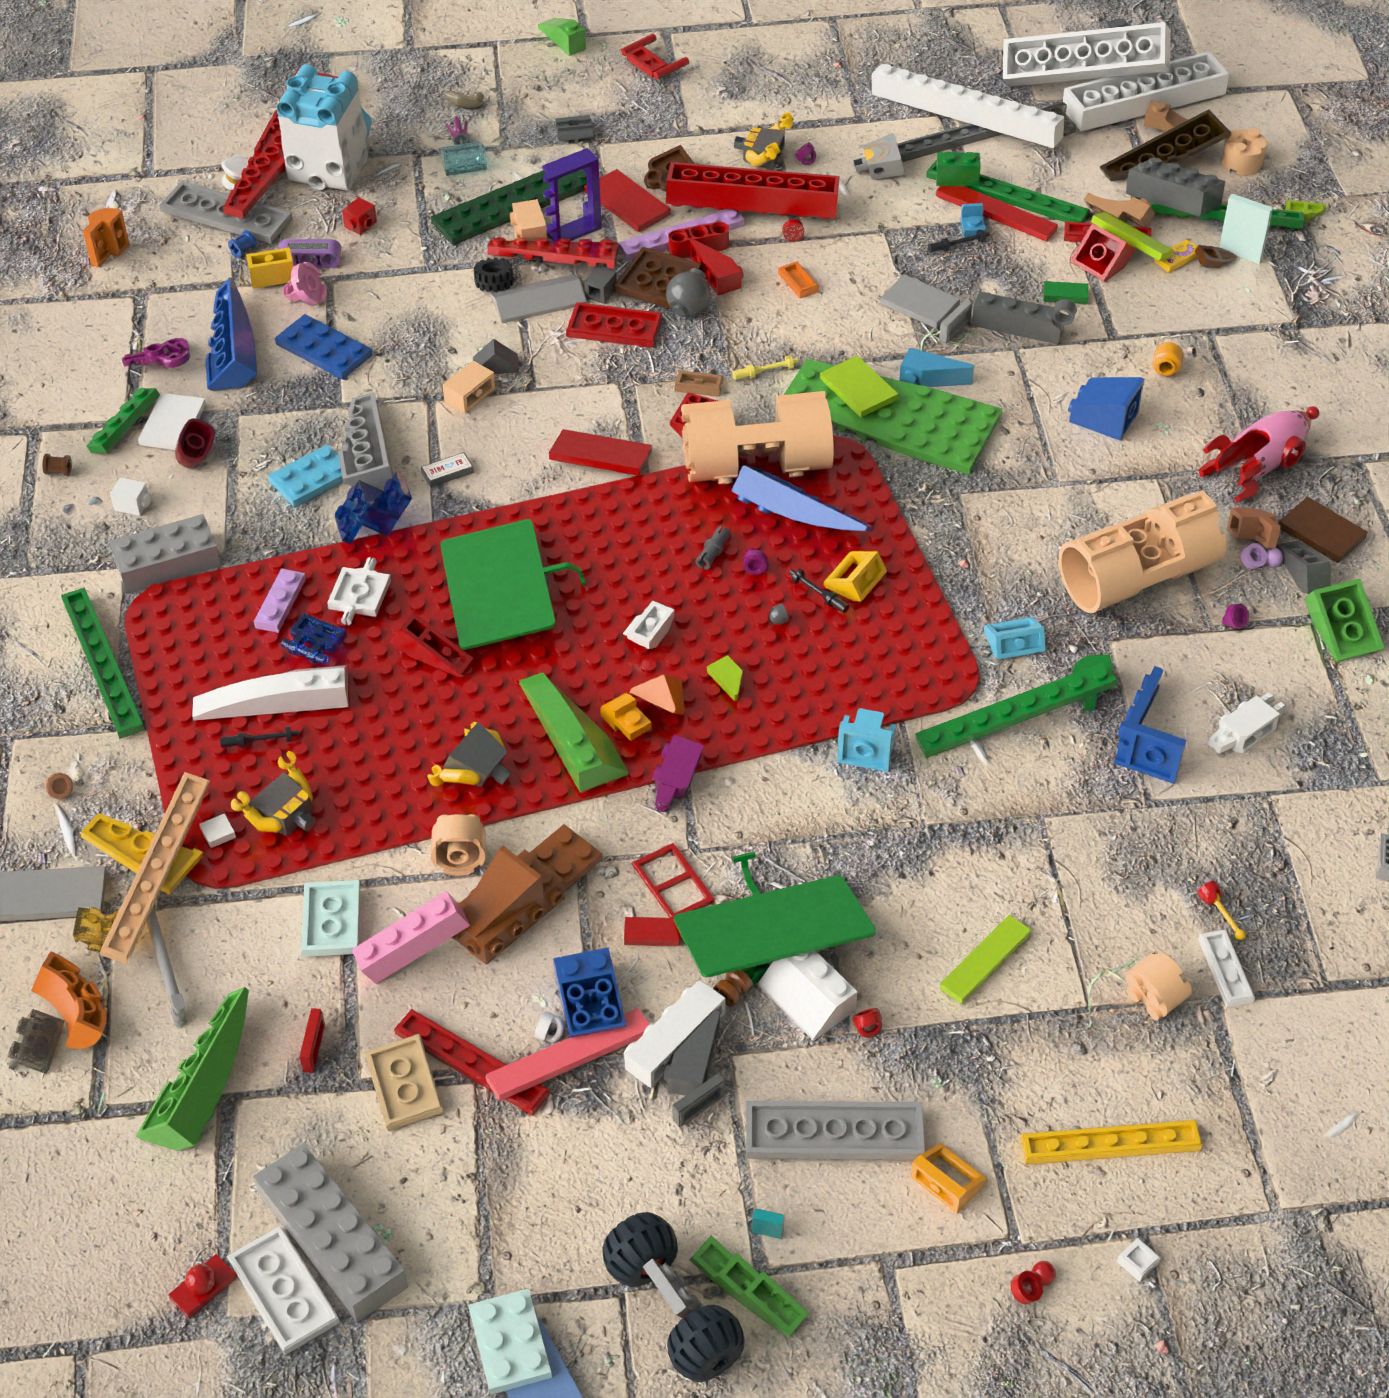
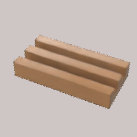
(698, 383)

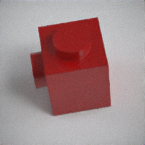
(359, 216)

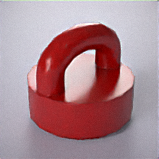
(868, 1018)

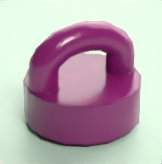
(805, 150)
(755, 561)
(1236, 616)

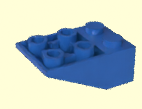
(588, 992)

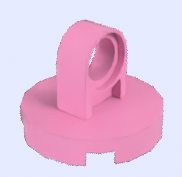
(305, 285)

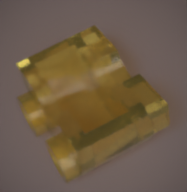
(92, 927)

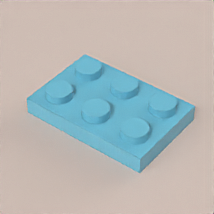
(308, 476)

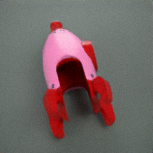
(1264, 445)

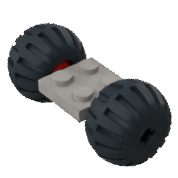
(706, 1336)

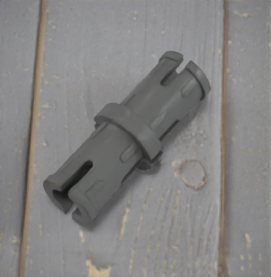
(713, 547)

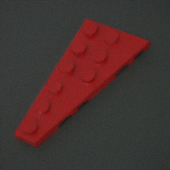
(558, 251)

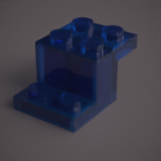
(372, 507)

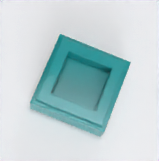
(768, 1223)

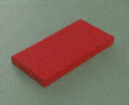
(630, 201)
(614, 324)
(600, 452)

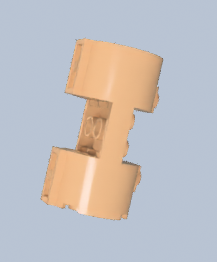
(799, 432)
(1142, 552)

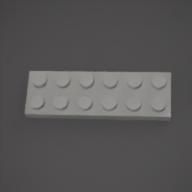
(206, 207)
(834, 1130)

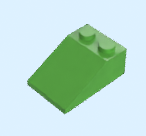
(1344, 620)

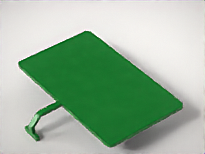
(499, 584)
(772, 924)

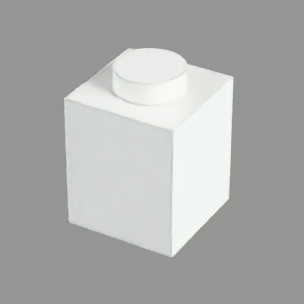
(130, 496)

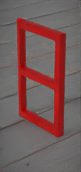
(690, 873)

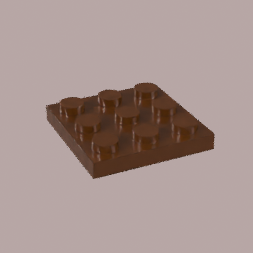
(649, 275)

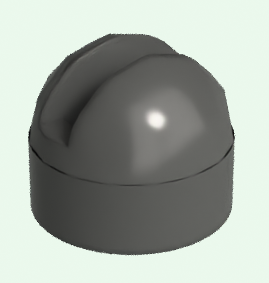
(778, 614)

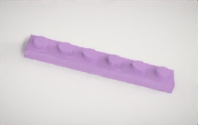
(659, 239)

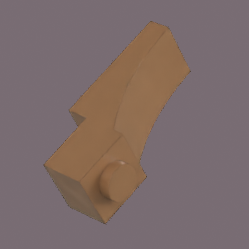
(1162, 116)
(1134, 210)

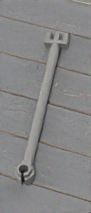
(176, 998)

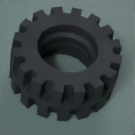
(493, 274)

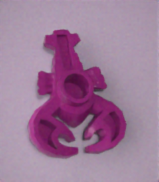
(166, 354)

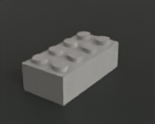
(165, 553)

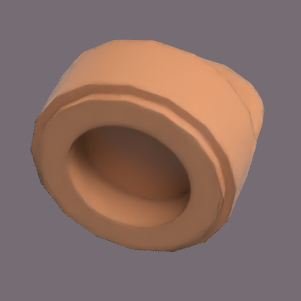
(58, 785)

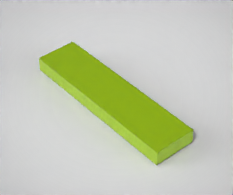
(1132, 236)
(985, 959)

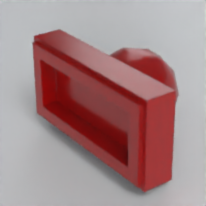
(202, 1285)

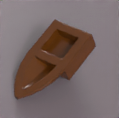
(1214, 256)

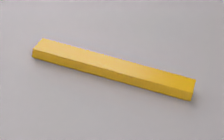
(1111, 1142)

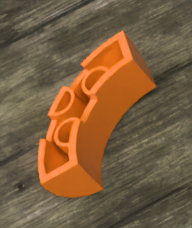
(74, 999)

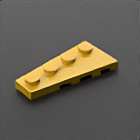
(131, 846)

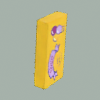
(1182, 254)

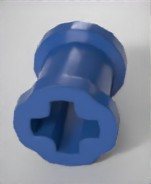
(242, 243)

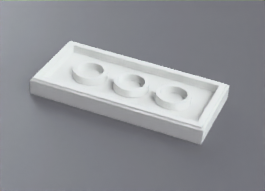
(283, 1290)

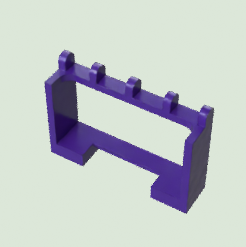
(591, 217)

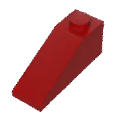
(719, 269)
(429, 646)

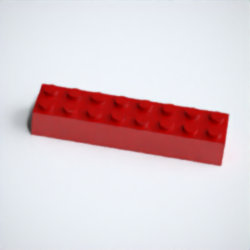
(752, 190)

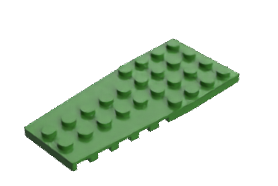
(918, 424)

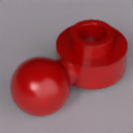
(1028, 1285)

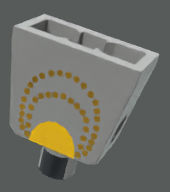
(881, 158)

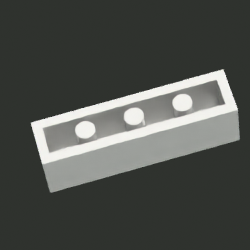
(657, 1046)

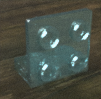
(463, 158)

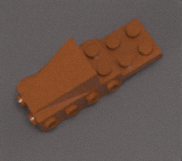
(522, 891)

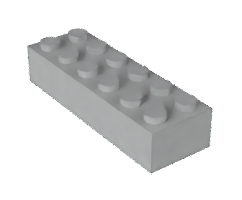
(330, 1232)

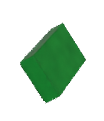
(1065, 291)

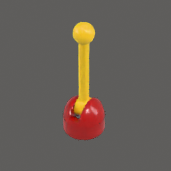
(1212, 894)

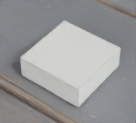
(217, 830)
(1138, 1259)

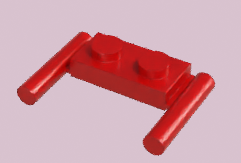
(649, 62)

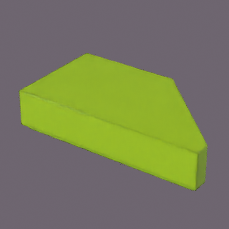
(1309, 209)
(727, 675)

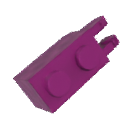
(676, 771)

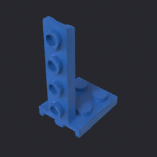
(1144, 747)

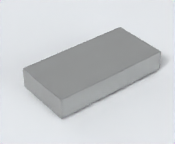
(955, 321)

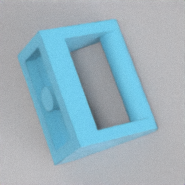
(1015, 637)

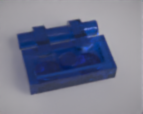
(317, 633)

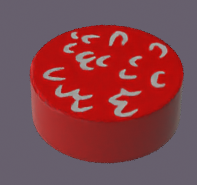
(793, 230)

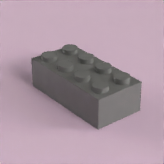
(1175, 187)

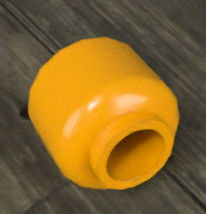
(1168, 359)

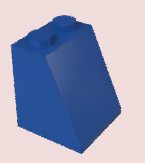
(1107, 405)

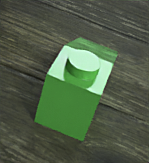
(565, 33)

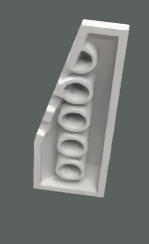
(277, 694)

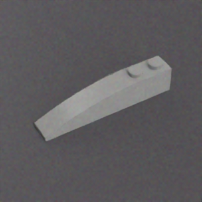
(364, 446)

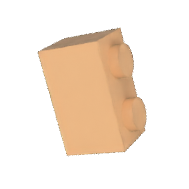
(528, 220)
(469, 386)

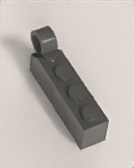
(1022, 317)

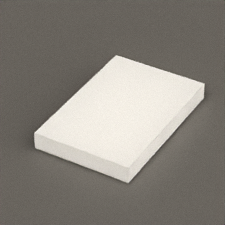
(169, 418)

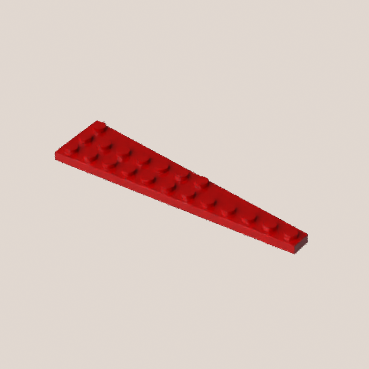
(261, 171)

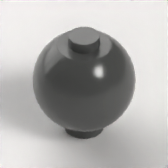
(688, 293)

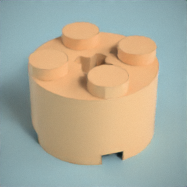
(1244, 151)
(458, 844)
(1158, 984)

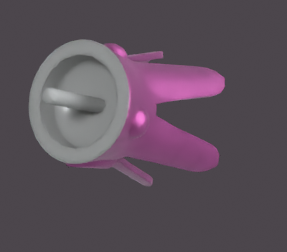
(459, 136)

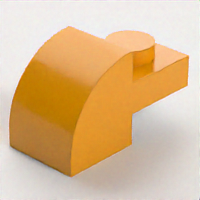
(624, 715)

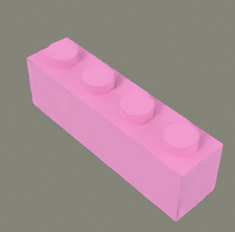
(410, 937)

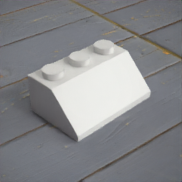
(809, 992)

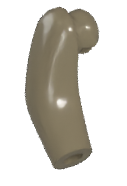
(465, 101)

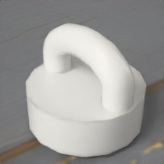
(544, 1026)

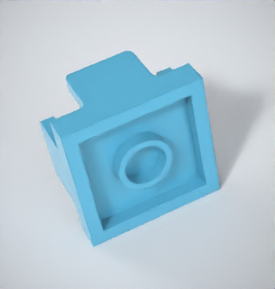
(865, 742)

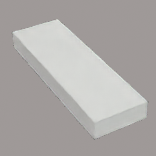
(1226, 968)

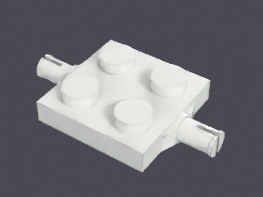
(359, 591)

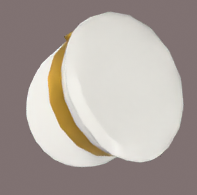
(233, 170)

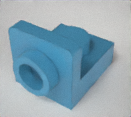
(972, 219)

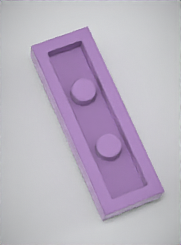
(279, 600)

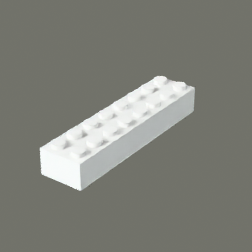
(1087, 54)
(1129, 96)

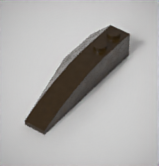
(1171, 145)

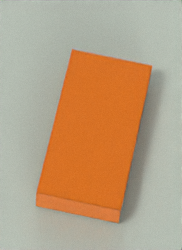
(798, 279)

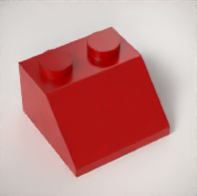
(1102, 253)

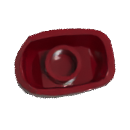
(194, 443)

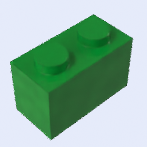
(957, 169)

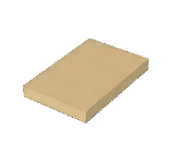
(403, 1082)

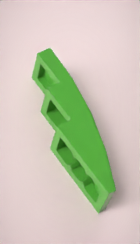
(748, 1287)

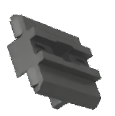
(574, 128)

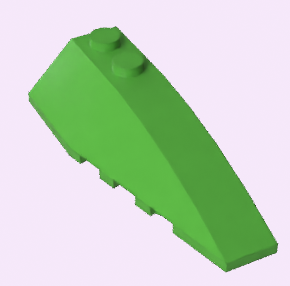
(575, 736)
(191, 1100)

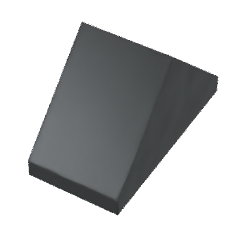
(497, 358)

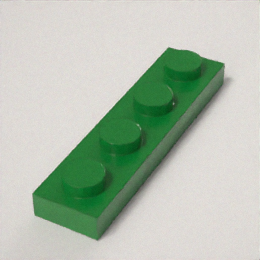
(123, 420)

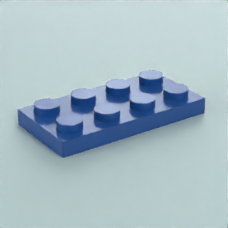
(323, 346)

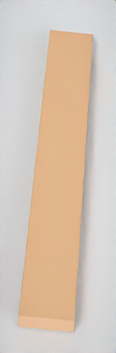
(155, 868)

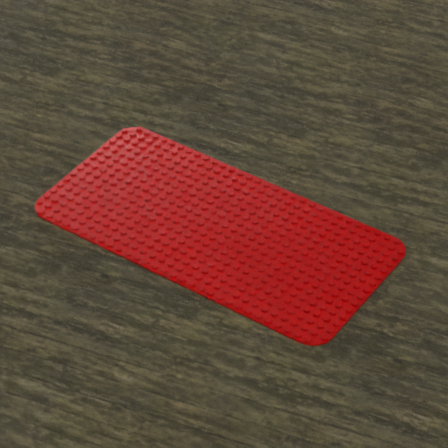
(635, 547)

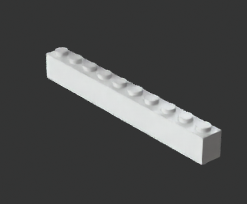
(968, 105)

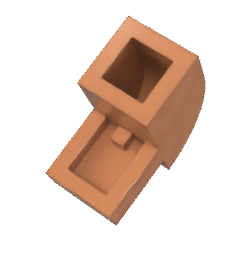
(1254, 524)

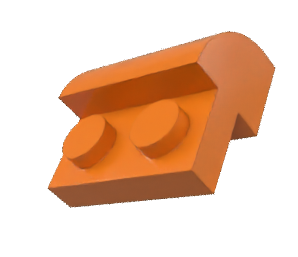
(105, 235)

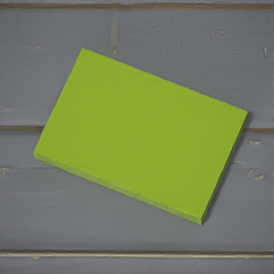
(859, 386)

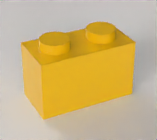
(270, 267)

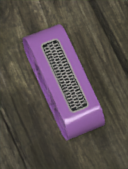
(319, 252)

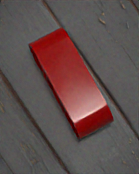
(712, 235)

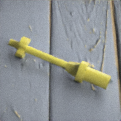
(751, 371)

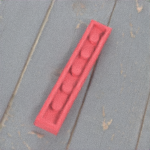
(564, 1057)

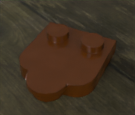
(659, 167)

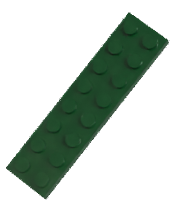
(495, 207)

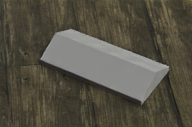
(538, 298)

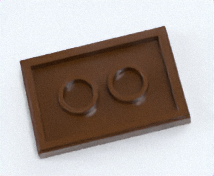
(1322, 529)

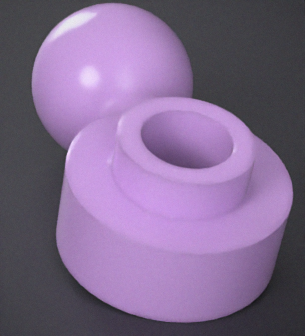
(1272, 557)

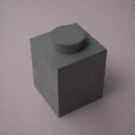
(600, 284)

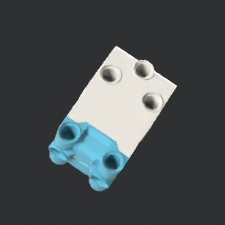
(323, 129)

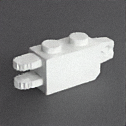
(1247, 724)

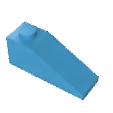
(934, 370)

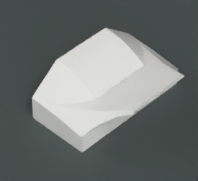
(650, 626)

